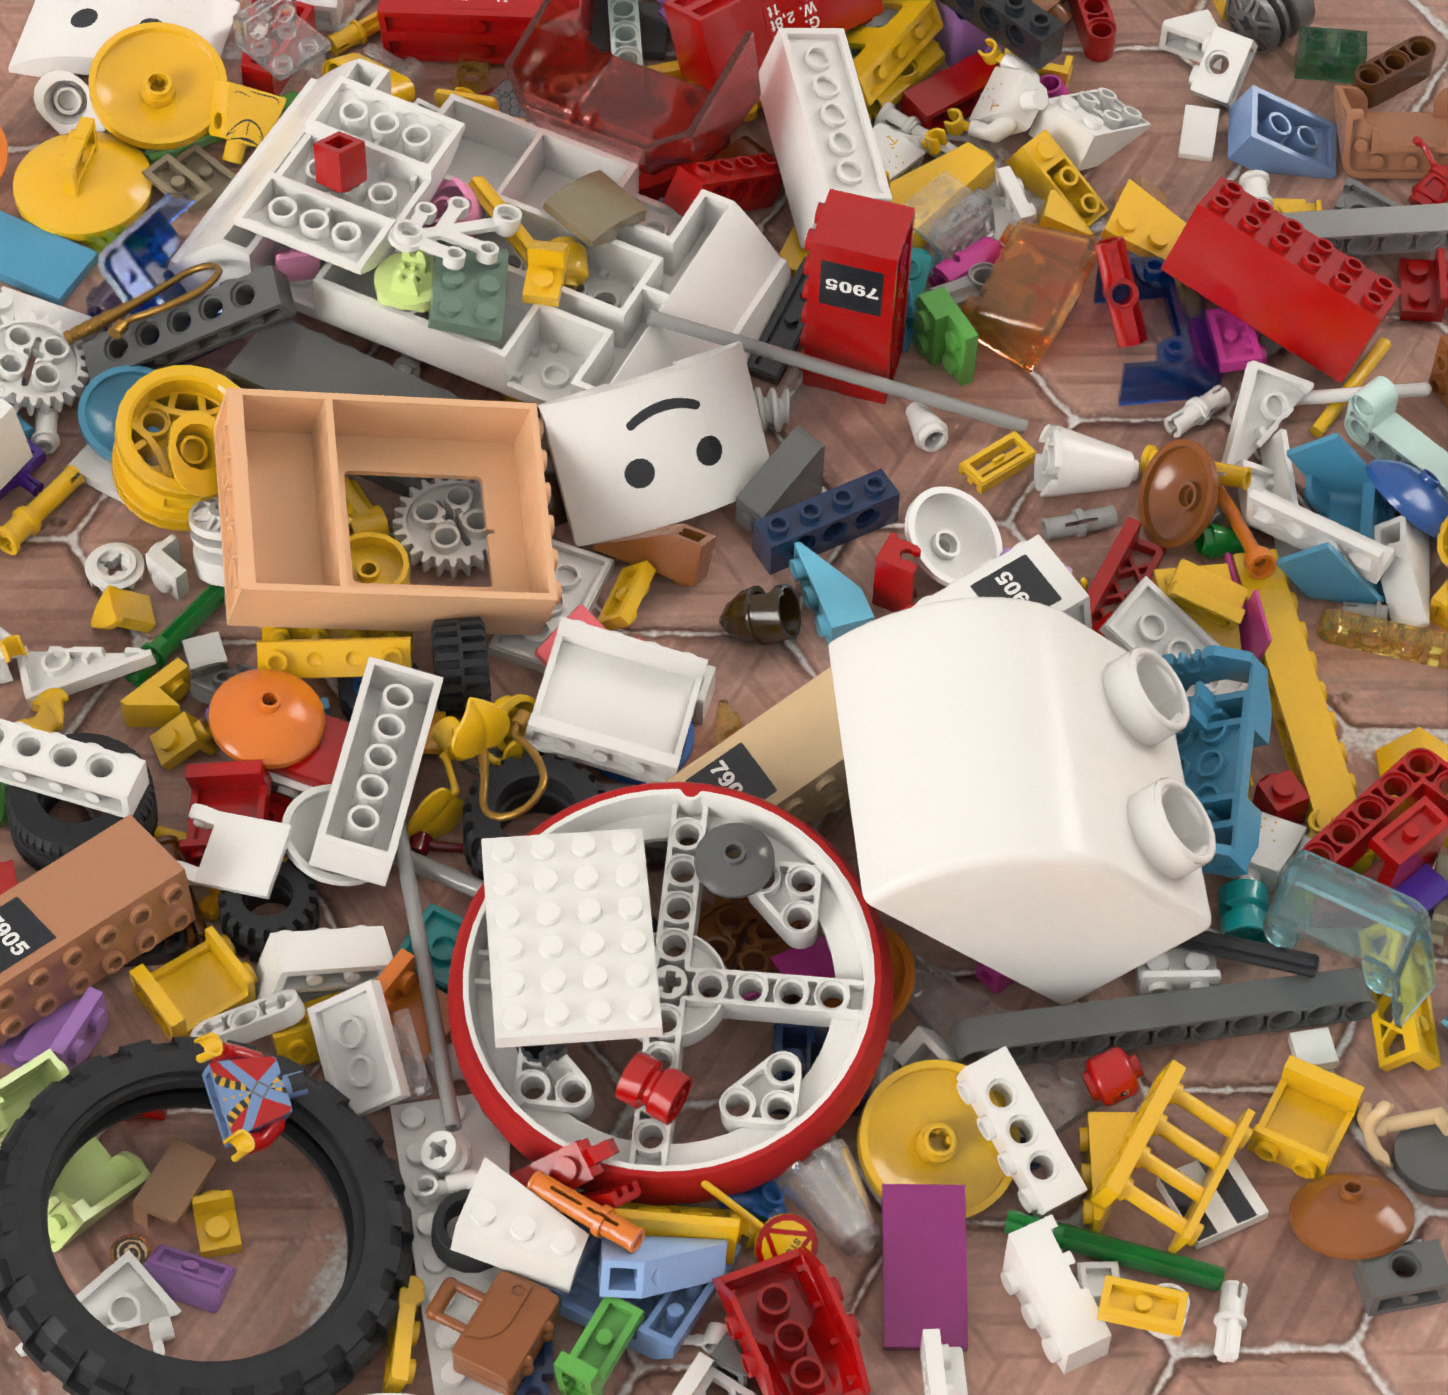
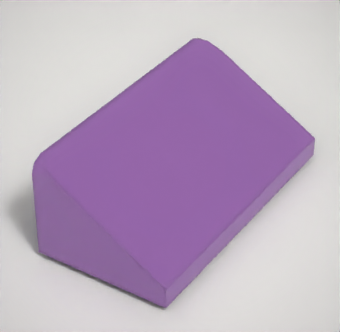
(190, 1277)

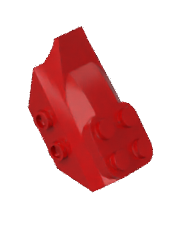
(793, 1327)

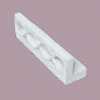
(1307, 529)

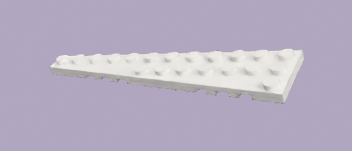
(411, 1127)

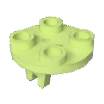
(398, 277)

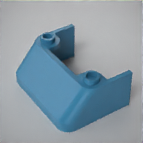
(1342, 493)

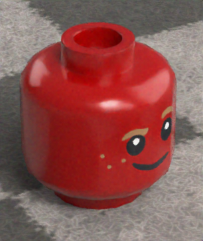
(1112, 1076)

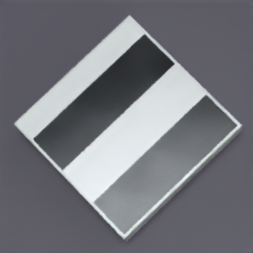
(1231, 1207)

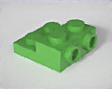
(945, 334)

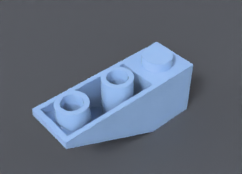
(659, 1266)

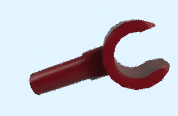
(422, 843)

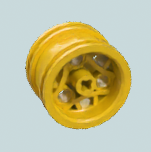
(158, 402)

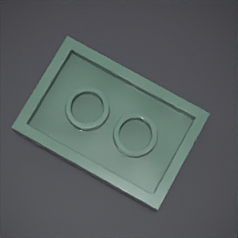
(469, 298)

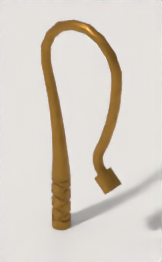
(120, 327)
(519, 723)

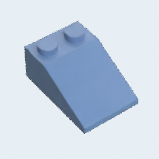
(1280, 137)

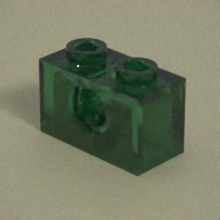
(1329, 53)

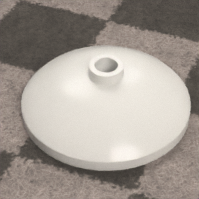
(952, 533)
(305, 816)

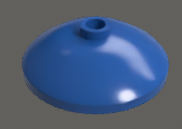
(1411, 493)

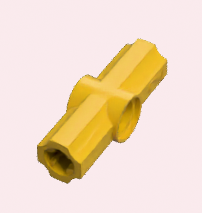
(919, 68)

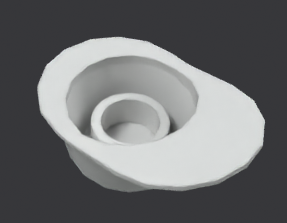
(63, 100)

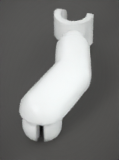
(451, 1184)

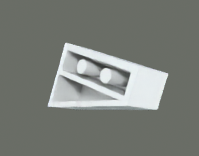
(321, 960)
(518, 1231)
(1052, 1297)

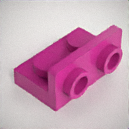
(1233, 341)

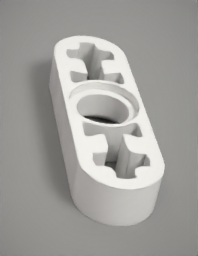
(255, 1018)

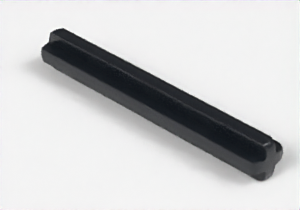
(1253, 953)

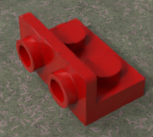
(1423, 288)

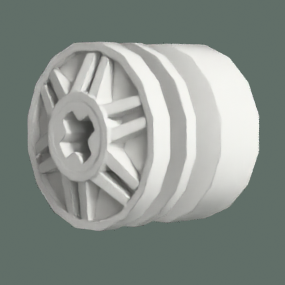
(206, 536)

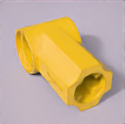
(363, 515)

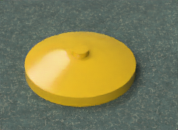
(155, 85)
(926, 1134)

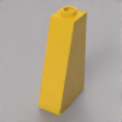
(967, 163)

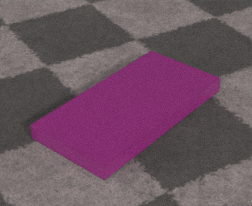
(924, 1264)

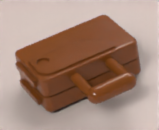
(504, 1330)

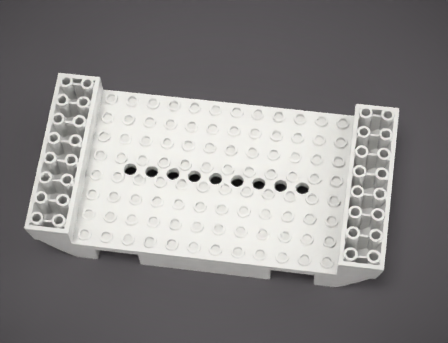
(696, 266)

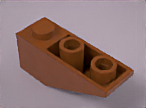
(672, 550)

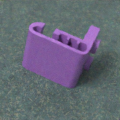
(959, 36)
(68, 1032)

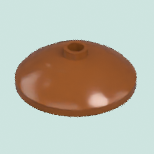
(1178, 493)
(1351, 1215)

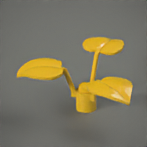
(480, 728)

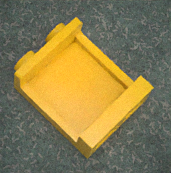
(195, 985)
(1306, 1119)

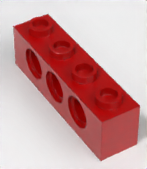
(747, 180)

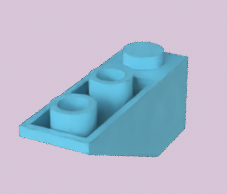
(833, 597)

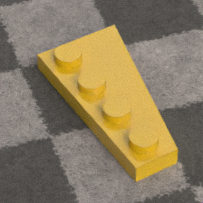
(1144, 223)

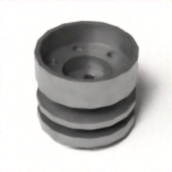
(1269, 20)

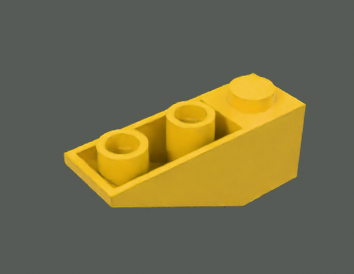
(1046, 167)
(1100, 1142)

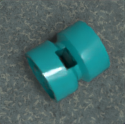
(1243, 908)

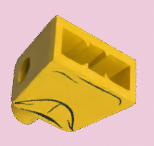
(242, 117)

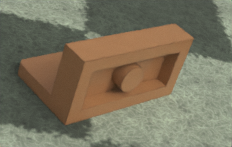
(173, 1184)

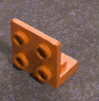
(403, 991)

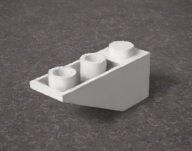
(1408, 576)

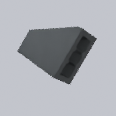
(784, 480)

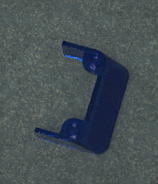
(140, 254)
(1184, 362)

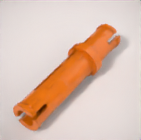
(600, 1219)

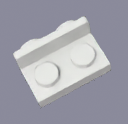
(1177, 971)
(941, 1366)

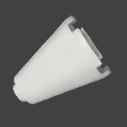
(1080, 464)

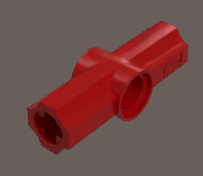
(1116, 270)

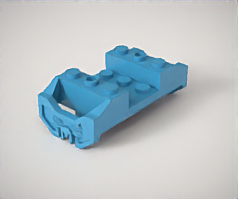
(1219, 747)

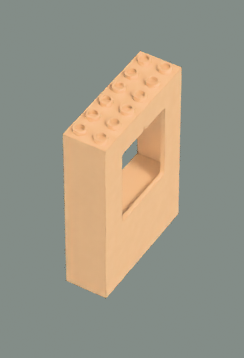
(288, 516)

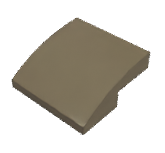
(191, 174)
(595, 208)

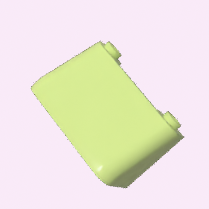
(92, 1179)

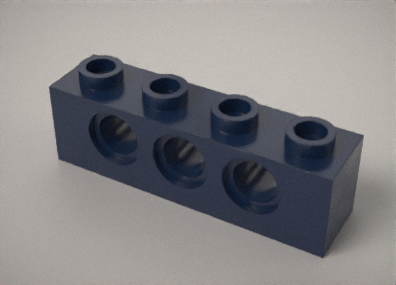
(826, 520)

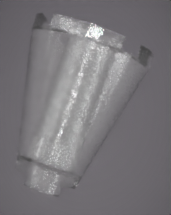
(833, 1197)

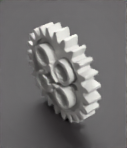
(57, 372)
(438, 542)

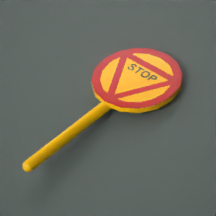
(777, 1234)

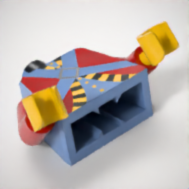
(247, 1094)

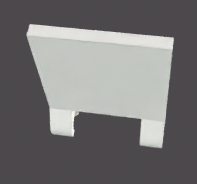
(240, 853)

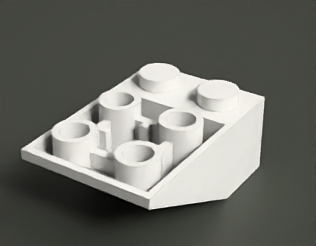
(1090, 125)

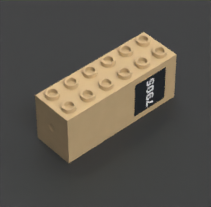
(784, 756)

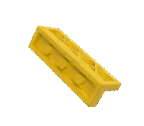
(1418, 1036)

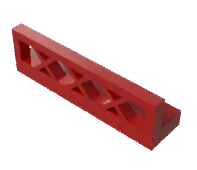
(1114, 568)

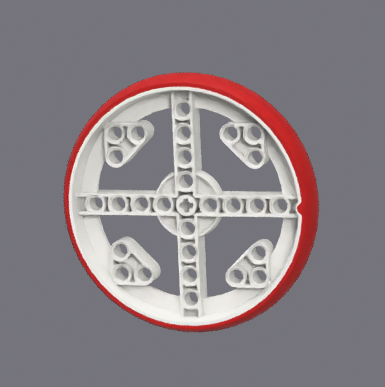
(756, 1144)

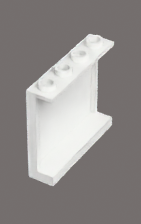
(615, 702)

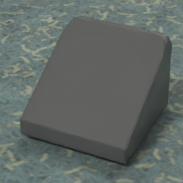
(728, 1361)

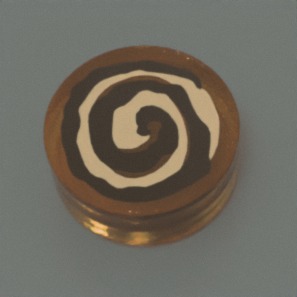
(135, 1243)

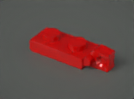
(572, 1164)

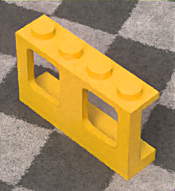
(892, 47)

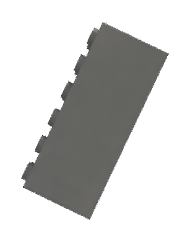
(309, 361)

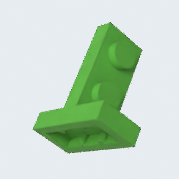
(598, 1348)

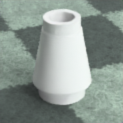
(927, 429)

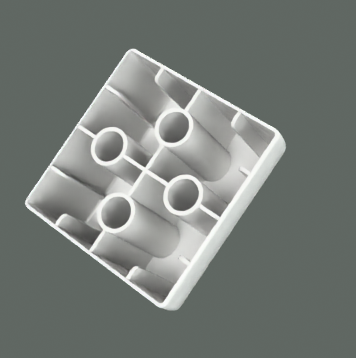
(1021, 790)

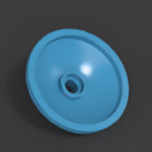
(100, 406)

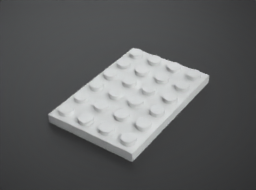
(570, 938)

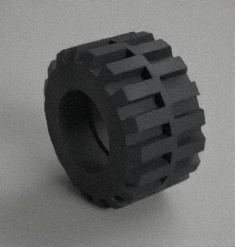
(462, 661)
(251, 931)

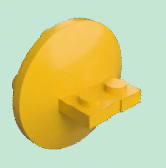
(82, 183)

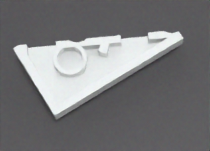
(1263, 402)
(77, 668)
(124, 1297)

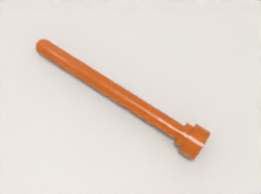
(1258, 559)

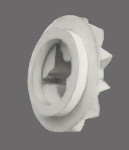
(107, 558)

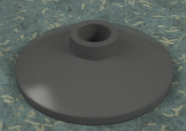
(734, 876)

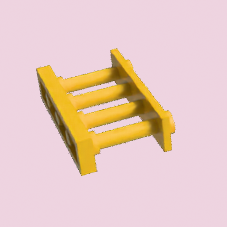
(330, 651)
(1135, 1153)

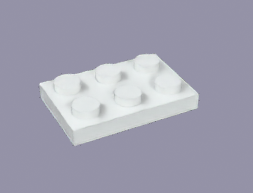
(359, 1048)

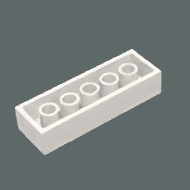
(376, 771)

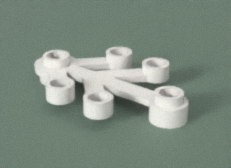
(411, 236)

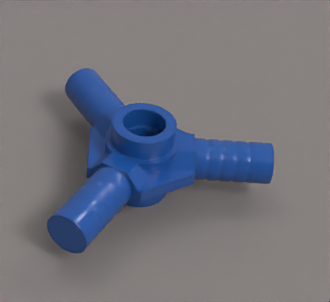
(761, 1201)

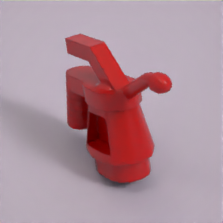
(1434, 185)

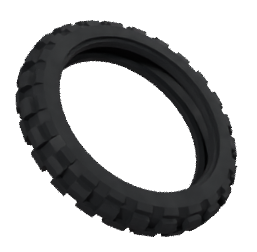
(97, 1361)

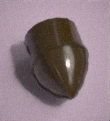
(762, 616)

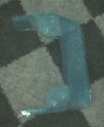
(1360, 921)

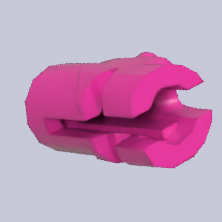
(983, 250)

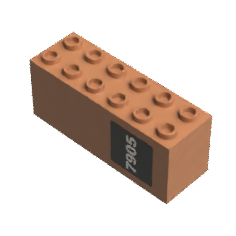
(86, 920)

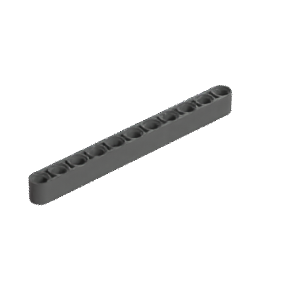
(1166, 1018)

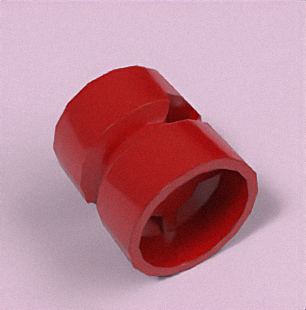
(649, 1085)

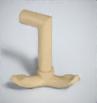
(1376, 1124)

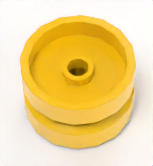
(378, 559)

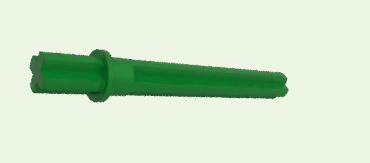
(179, 630)
(1126, 1253)

